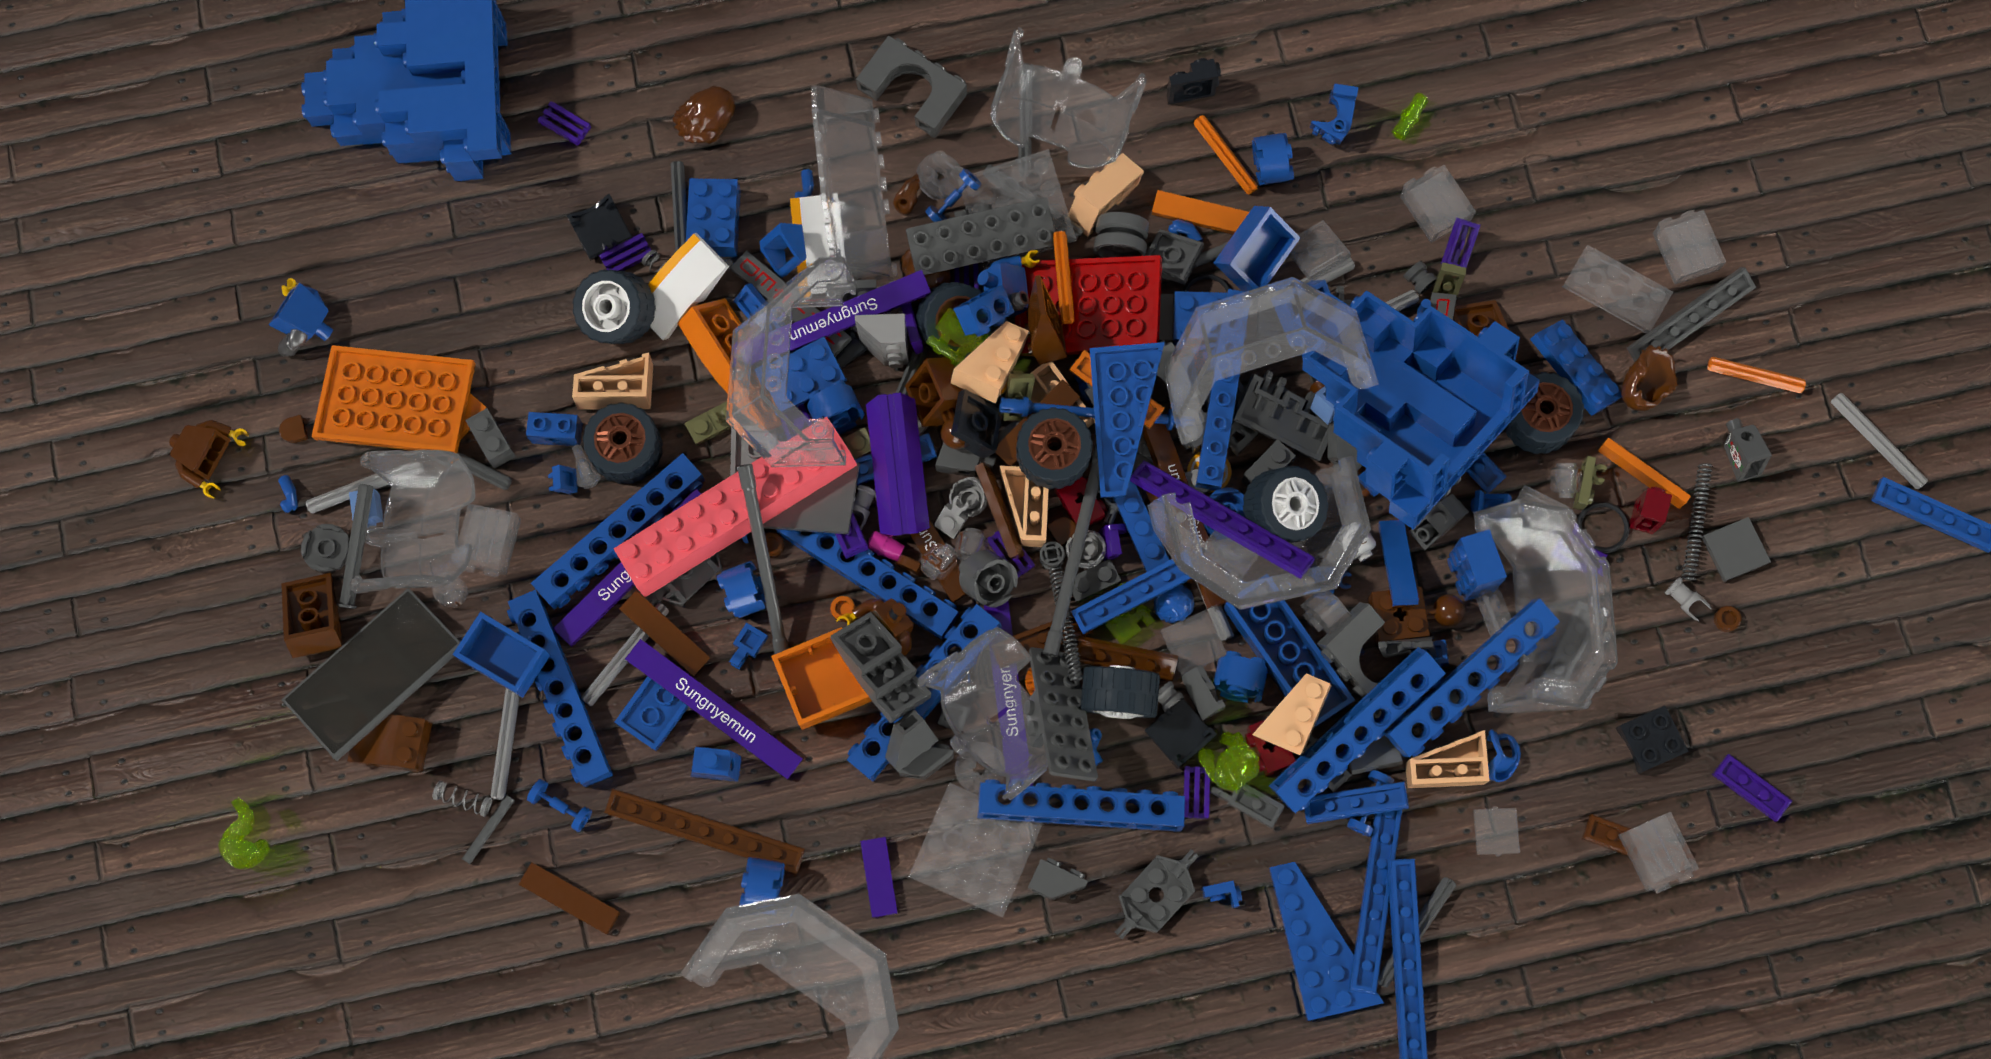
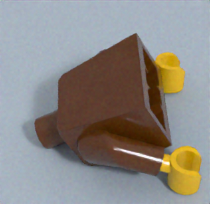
(200, 450)

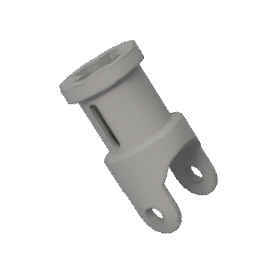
(862, 503)
(1684, 596)

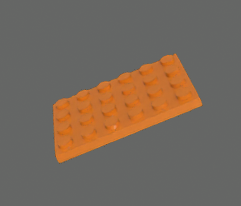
(393, 399)

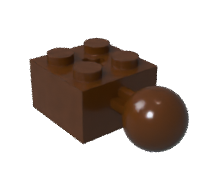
(936, 397)
(1447, 611)

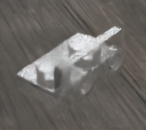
(1493, 609)

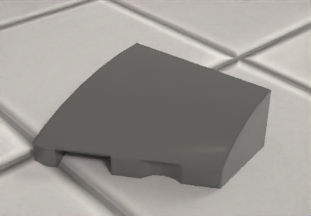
(1405, 646)
(1202, 693)

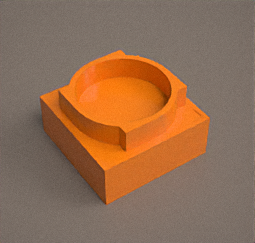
(818, 681)

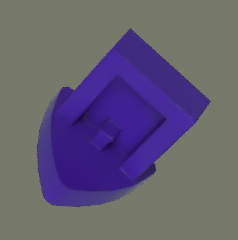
(1111, 537)

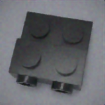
(1196, 84)
(976, 424)

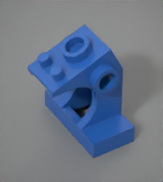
(1343, 99)

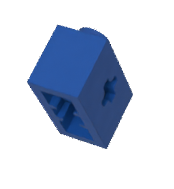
(554, 429)

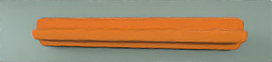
(1225, 154)
(1063, 277)
(1756, 375)

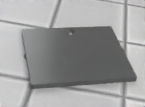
(824, 510)

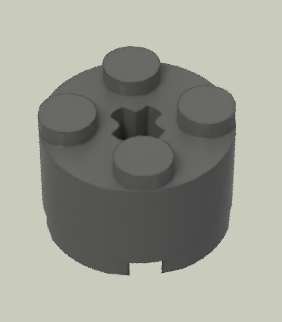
(987, 578)

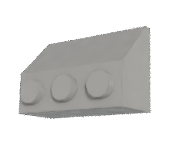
(885, 337)

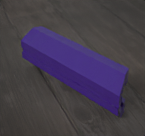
(897, 464)

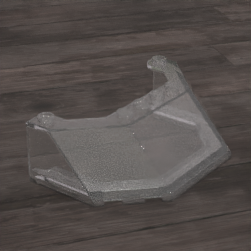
(852, 182)
(1259, 331)
(760, 372)
(1562, 568)
(1265, 582)
(811, 955)

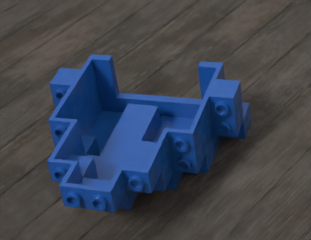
(419, 86)
(1435, 402)

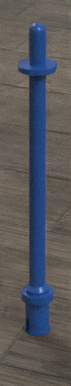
(1026, 407)

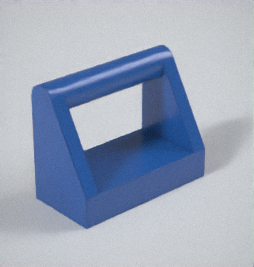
(775, 243)

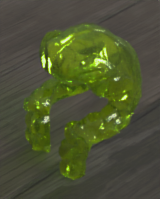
(1234, 765)
(232, 847)

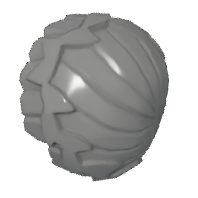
(970, 489)
(1093, 549)

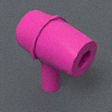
(885, 546)

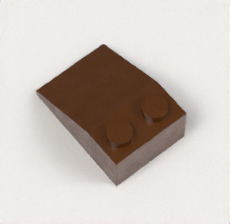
(1478, 316)
(1044, 326)
(310, 615)
(394, 744)

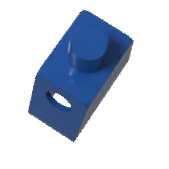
(715, 764)

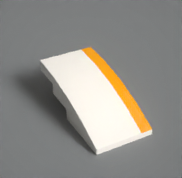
(810, 214)
(684, 283)

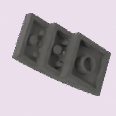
(880, 667)

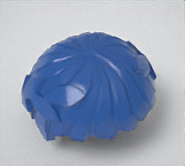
(1174, 604)

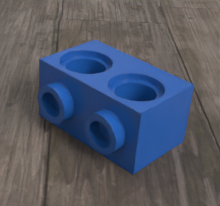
(984, 311)

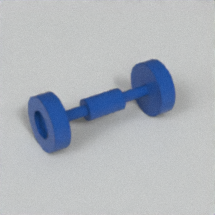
(969, 180)
(538, 791)
(1360, 826)

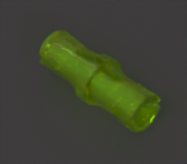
(1410, 116)

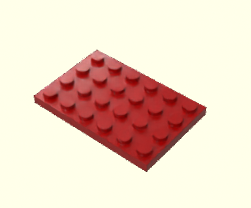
(1112, 301)

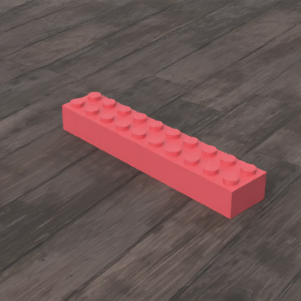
(718, 520)

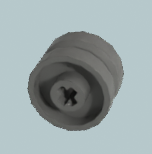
(1120, 235)

